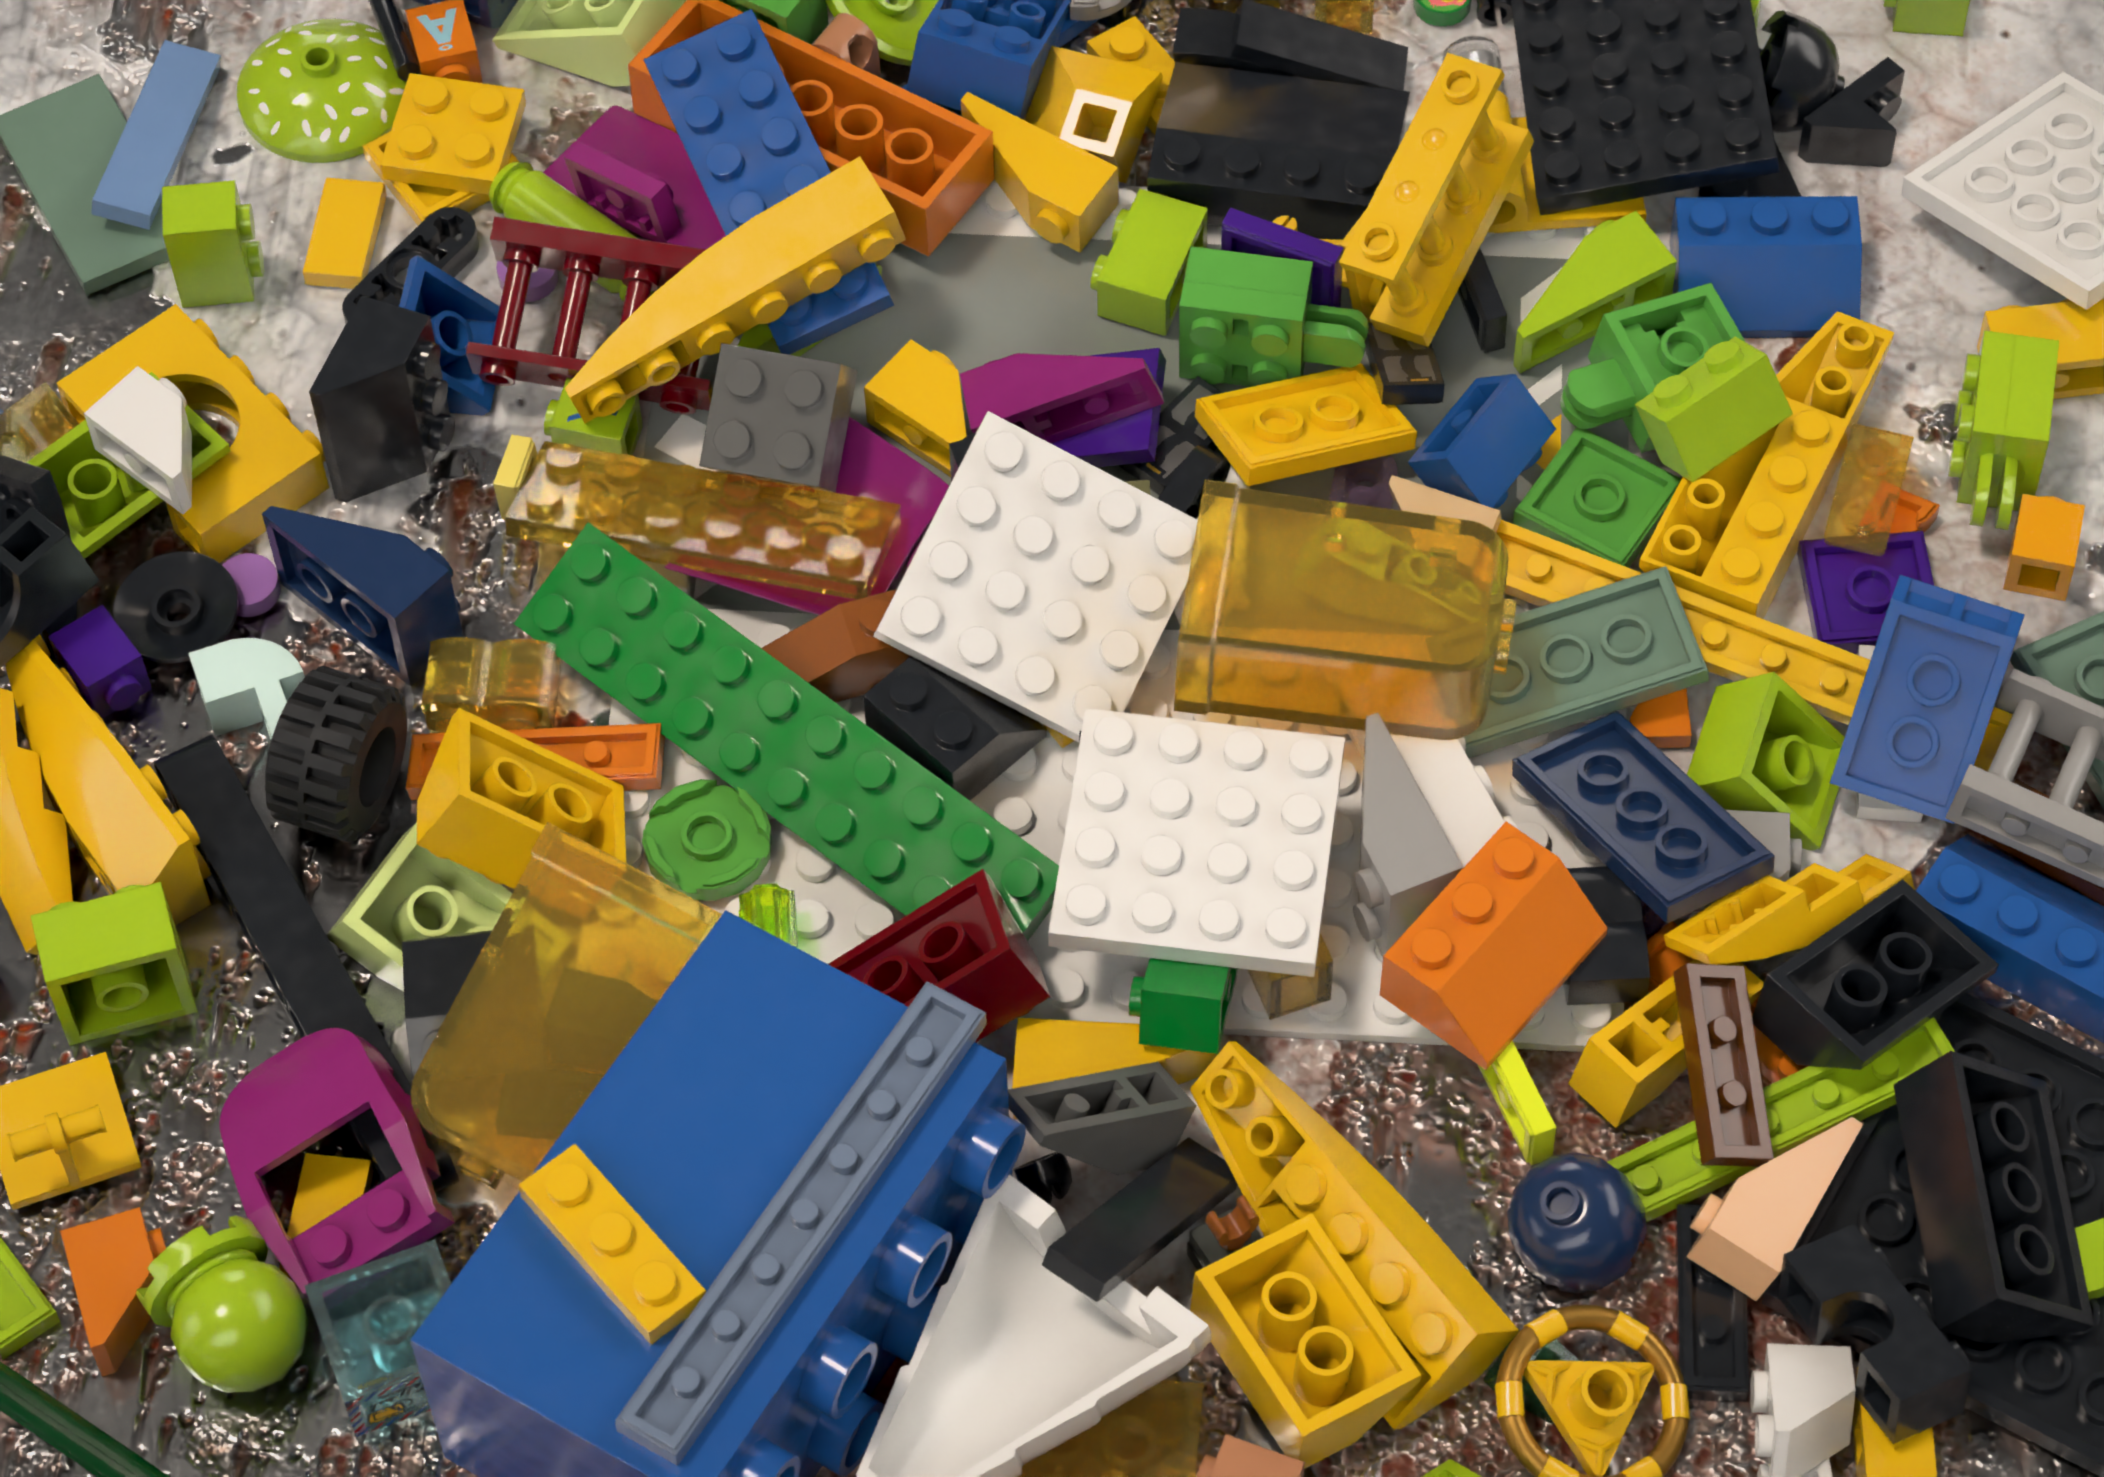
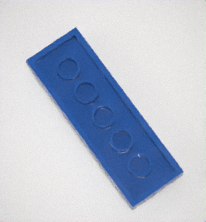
(754, 153)

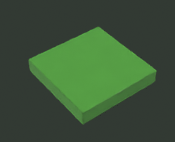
(1598, 498)

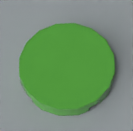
(707, 840)

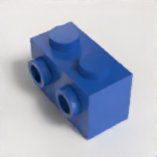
(1484, 441)

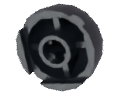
(1798, 69)

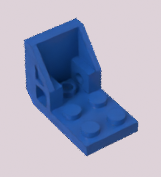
(1926, 697)

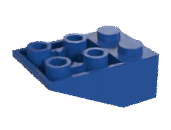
(985, 50)

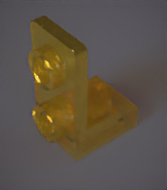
(1868, 489)

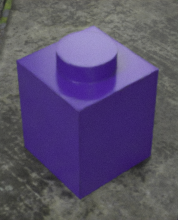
(101, 662)

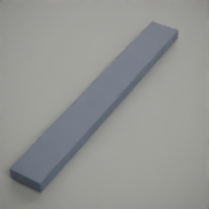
(800, 1224)

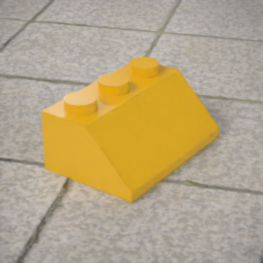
(498, 791)
(1303, 1340)

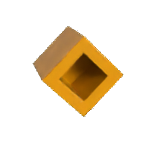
(2044, 547)

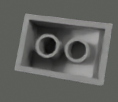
(1401, 844)

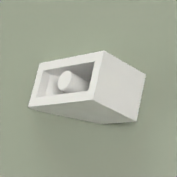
(147, 435)

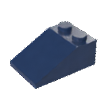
(368, 586)

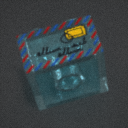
(368, 1328)

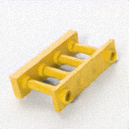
(1437, 200)

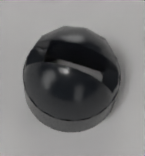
(1046, 1176)

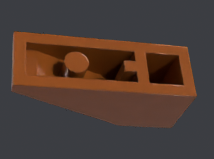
(839, 648)

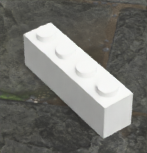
(1453, 788)

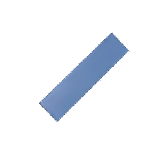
(156, 135)

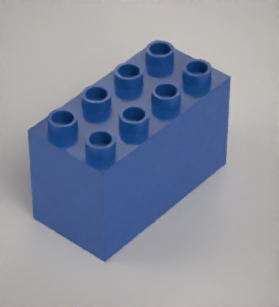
(698, 1139)

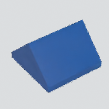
(456, 318)

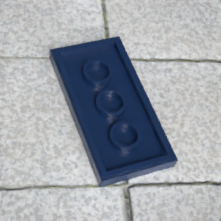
(1643, 816)

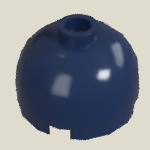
(1576, 1222)

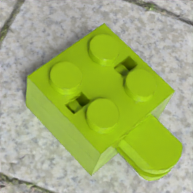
(2003, 423)

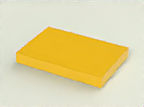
(1304, 424)

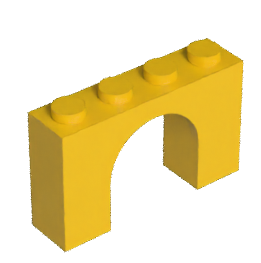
(267, 460)

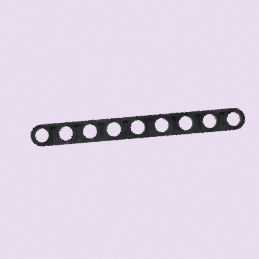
(280, 923)

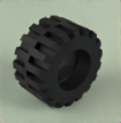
(336, 753)

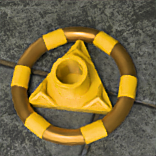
(1590, 1398)

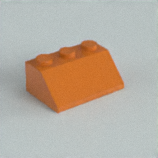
(1492, 946)

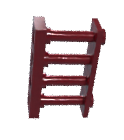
(582, 259)

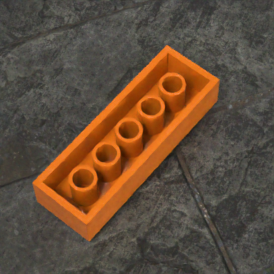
(917, 152)

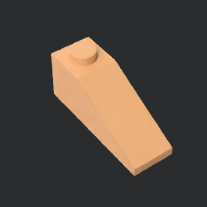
(1767, 1211)

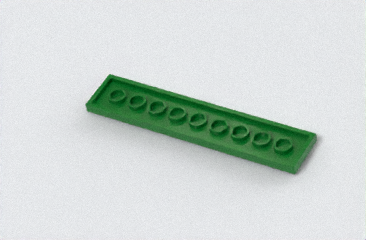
(776, 735)

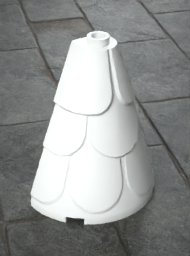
(1020, 1354)

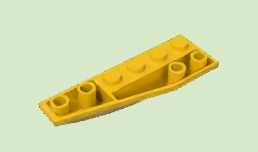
(1744, 518)
(107, 801)
(1299, 1165)

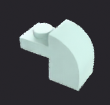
(245, 682)

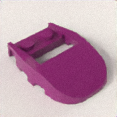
(299, 1101)

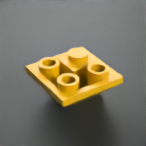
(1095, 104)

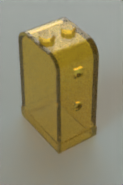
(1341, 614)
(551, 1005)

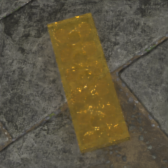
(707, 519)

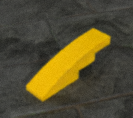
(32, 838)
(1781, 915)

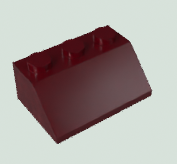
(960, 944)

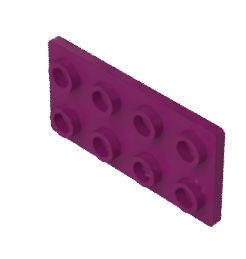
(639, 180)

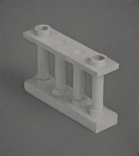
(2020, 817)

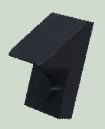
(1855, 122)

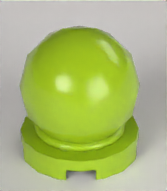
(227, 1309)

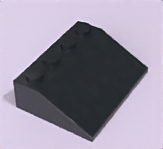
(1275, 146)

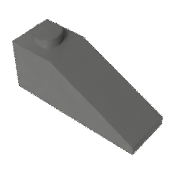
(1107, 1118)

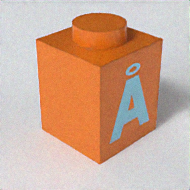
(444, 41)

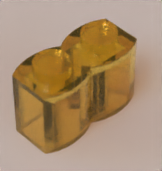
(501, 682)

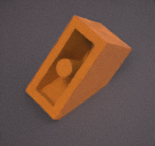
(107, 1268)

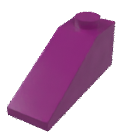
(1059, 393)

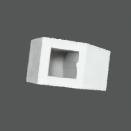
(1804, 1406)

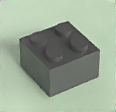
(778, 417)

